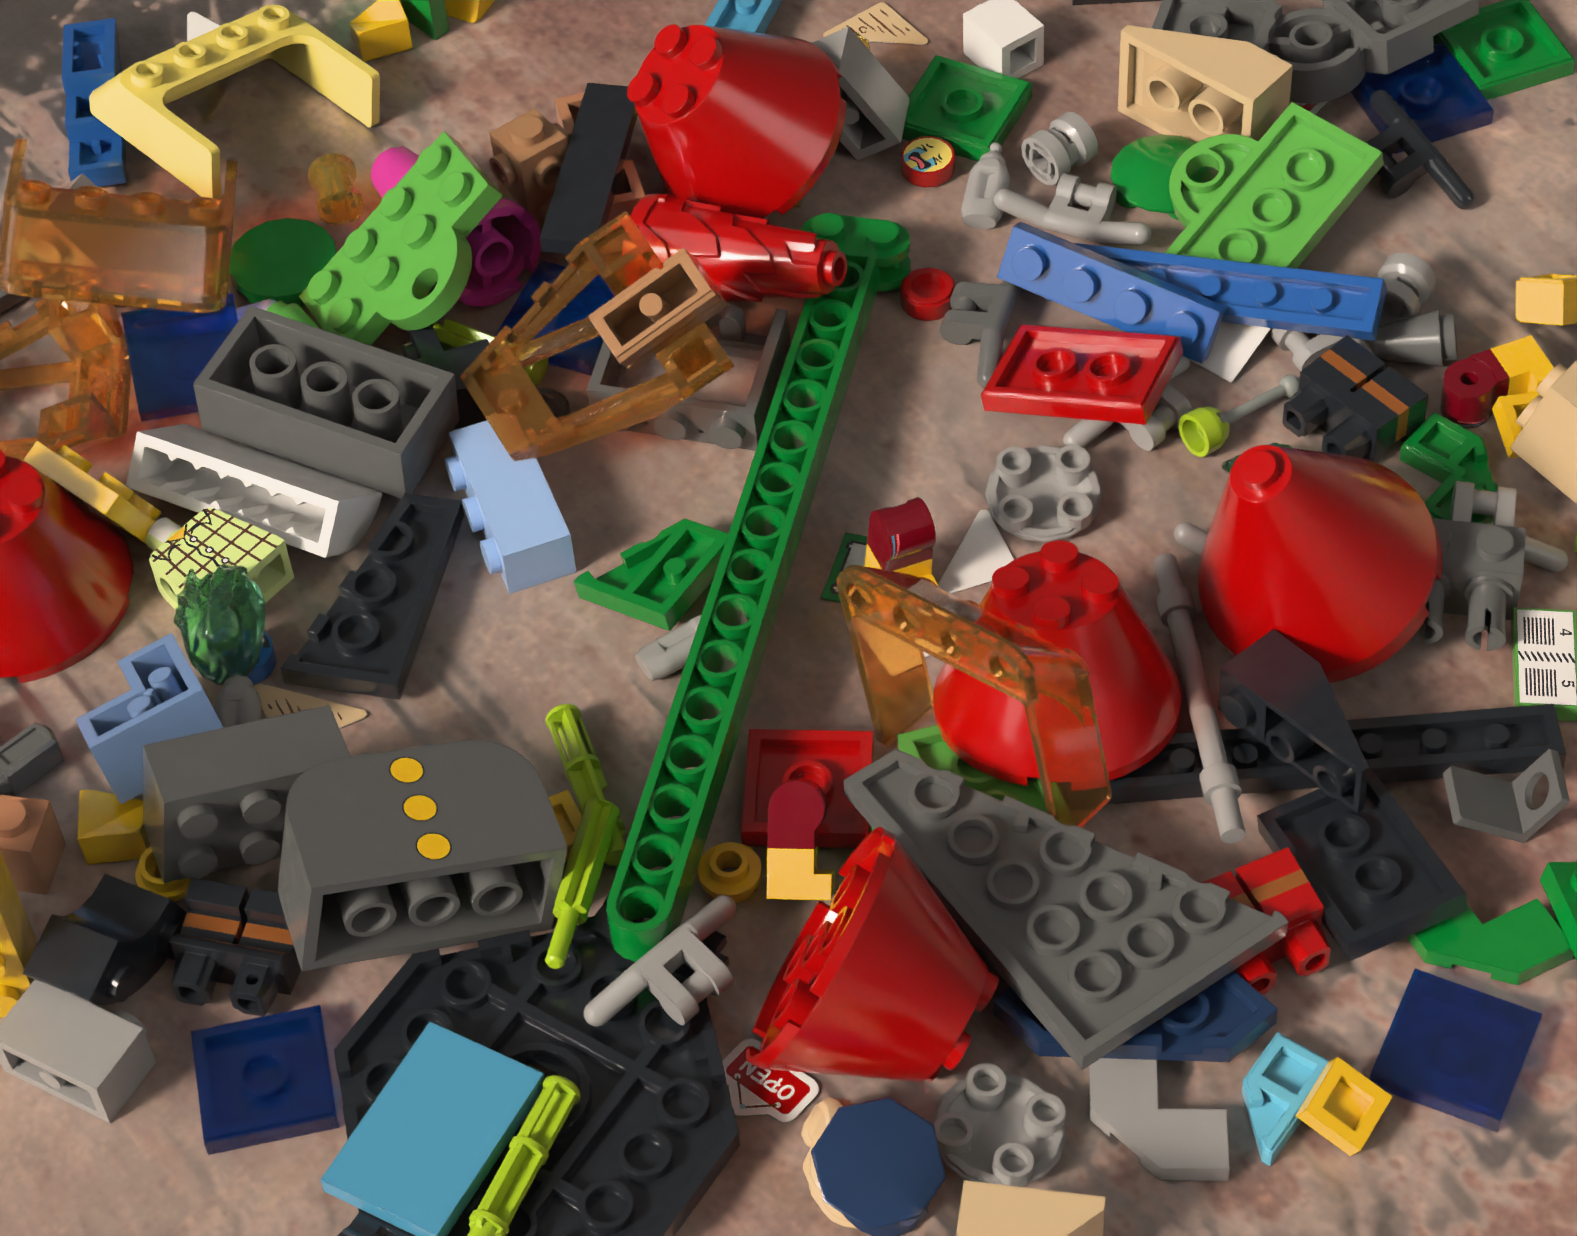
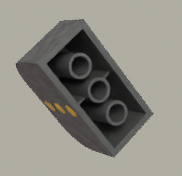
(417, 852)

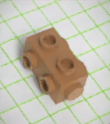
(528, 161)

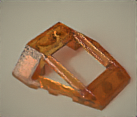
(96, 374)
(513, 401)

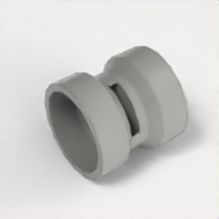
(1064, 145)
(1408, 286)

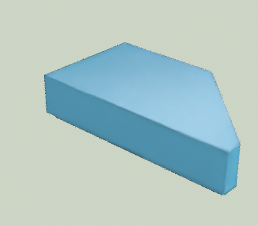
(1277, 1090)

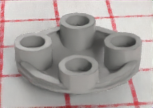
(1044, 492)
(999, 1127)

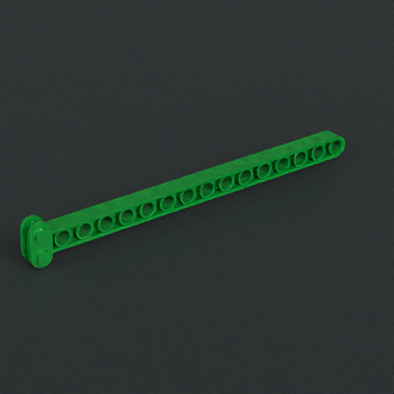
(748, 588)

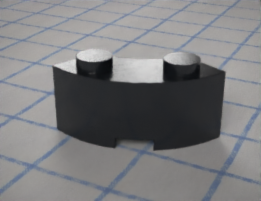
(108, 943)

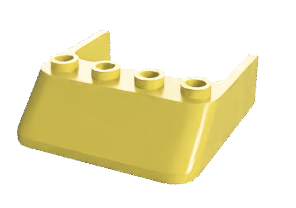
(137, 96)

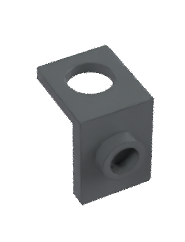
(1506, 806)

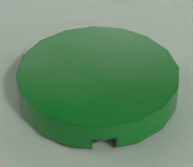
(279, 259)

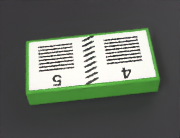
(1545, 659)

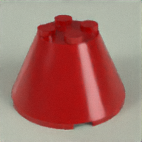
(738, 116)
(59, 575)
(1079, 608)
(874, 978)

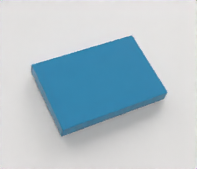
(433, 1133)

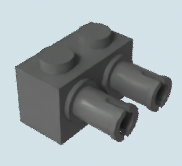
(1477, 580)

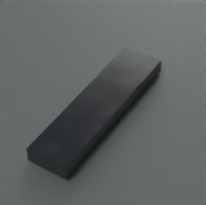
(590, 167)

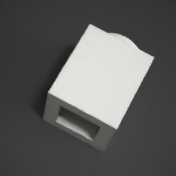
(1003, 38)

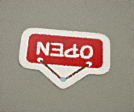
(766, 1090)

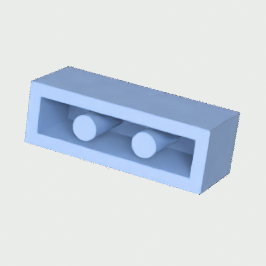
(511, 507)

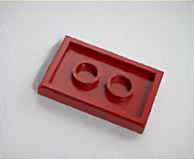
(1082, 374)

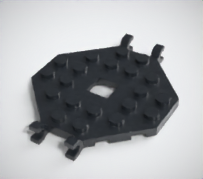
(652, 1091)

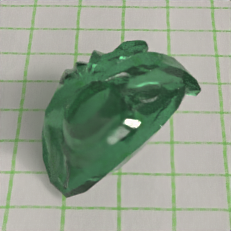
(221, 622)

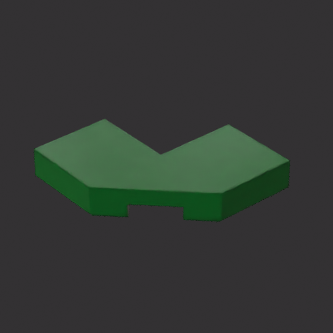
(1448, 455)
(1508, 947)

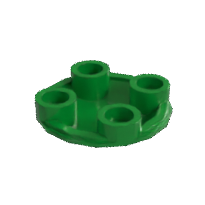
(1145, 169)

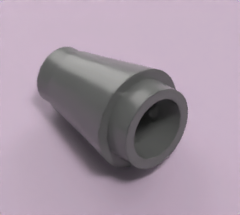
(1418, 339)

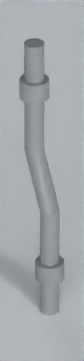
(1218, 778)

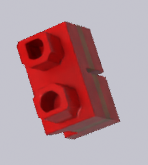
(1280, 885)

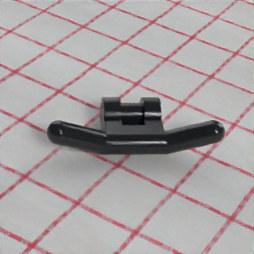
(1421, 159)

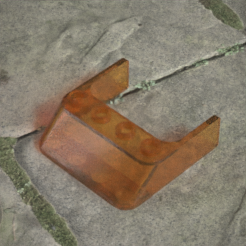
(115, 245)
(902, 615)

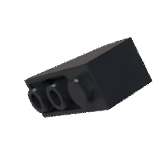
(1291, 708)

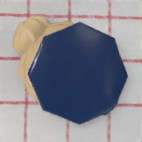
(872, 1164)

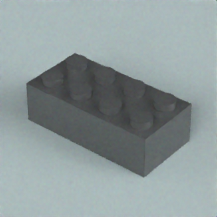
(327, 402)

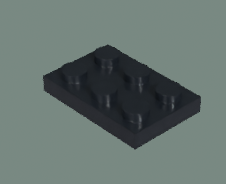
(1366, 867)

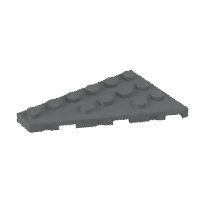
(1068, 923)

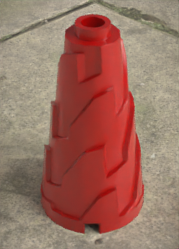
(741, 252)

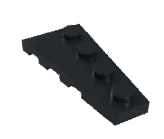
(382, 607)

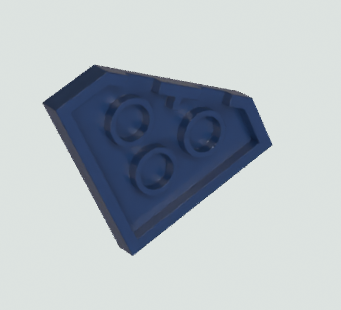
(1205, 1028)

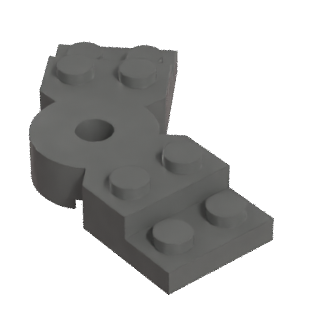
(1328, 44)

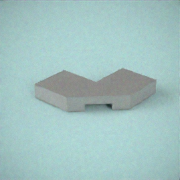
(1168, 1141)

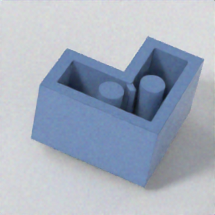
(160, 706)

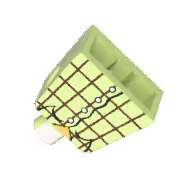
(216, 540)

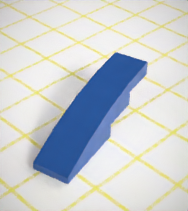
(89, 61)

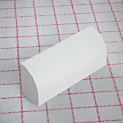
(263, 489)

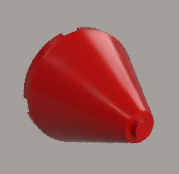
(1321, 554)

